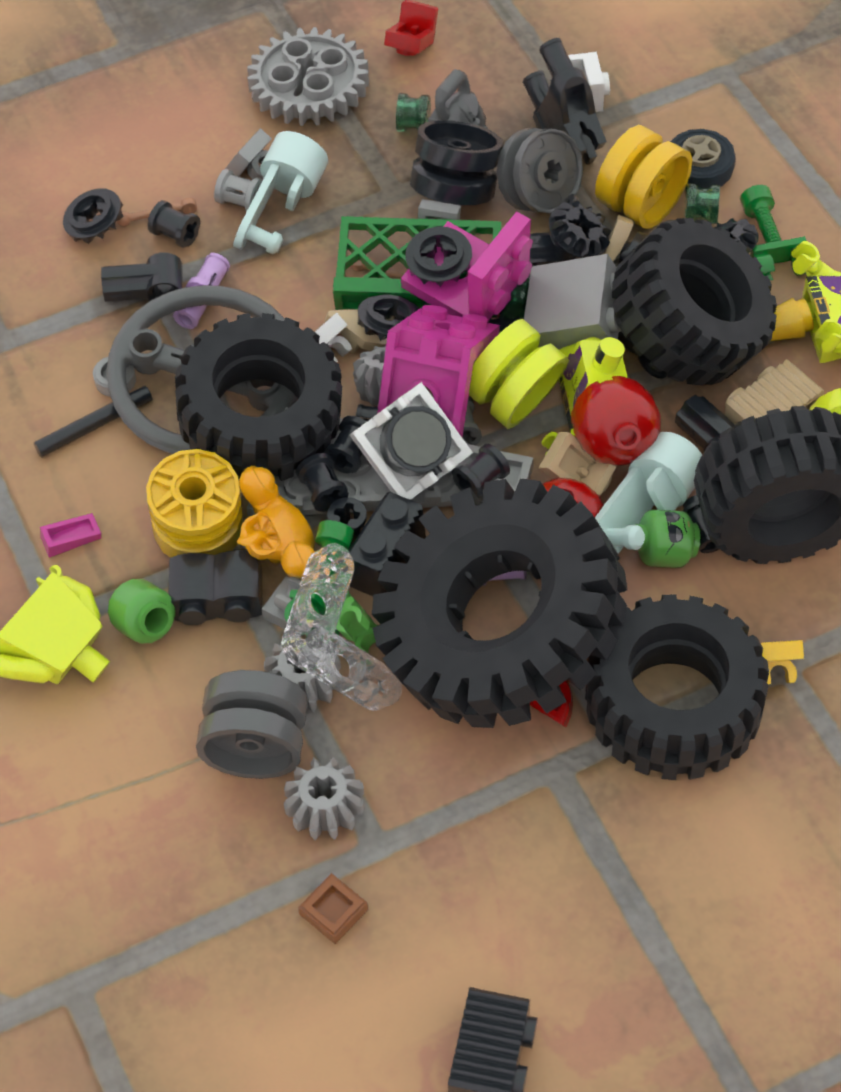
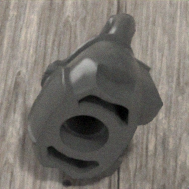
(457, 105)

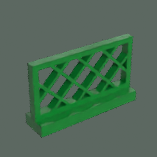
(351, 291)

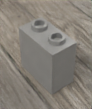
(572, 301)

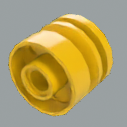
(194, 503)

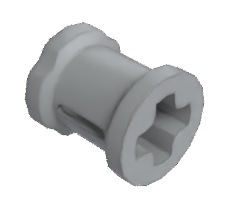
(226, 186)

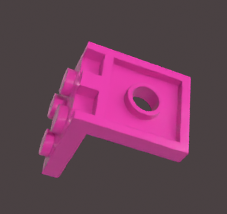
(491, 274)
(438, 353)

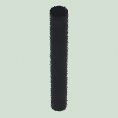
(87, 424)

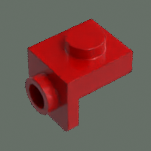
(414, 30)

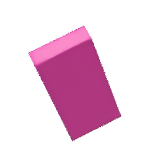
(69, 534)

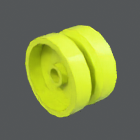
(516, 373)

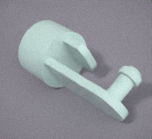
(291, 167)
(656, 477)

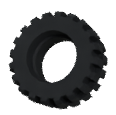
(694, 301)
(264, 351)
(773, 485)
(670, 738)

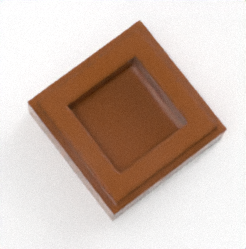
(333, 908)

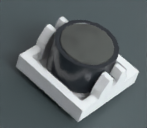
(411, 443)

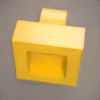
(780, 654)

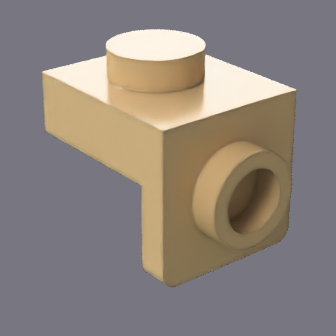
(568, 460)

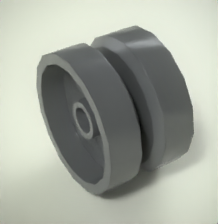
(252, 724)

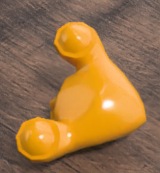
(277, 528)

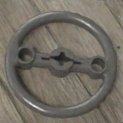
(136, 337)

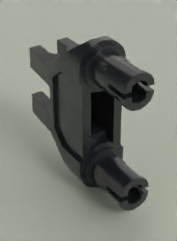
(566, 102)

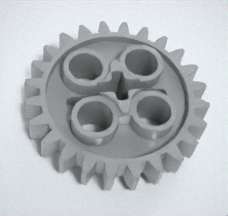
(308, 76)

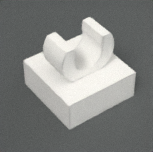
(328, 335)

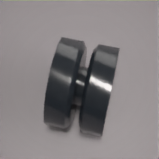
(456, 162)

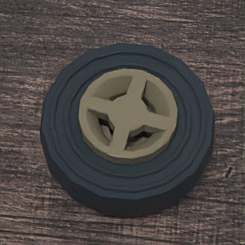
(711, 156)

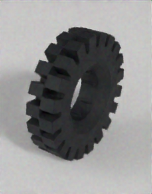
(484, 539)

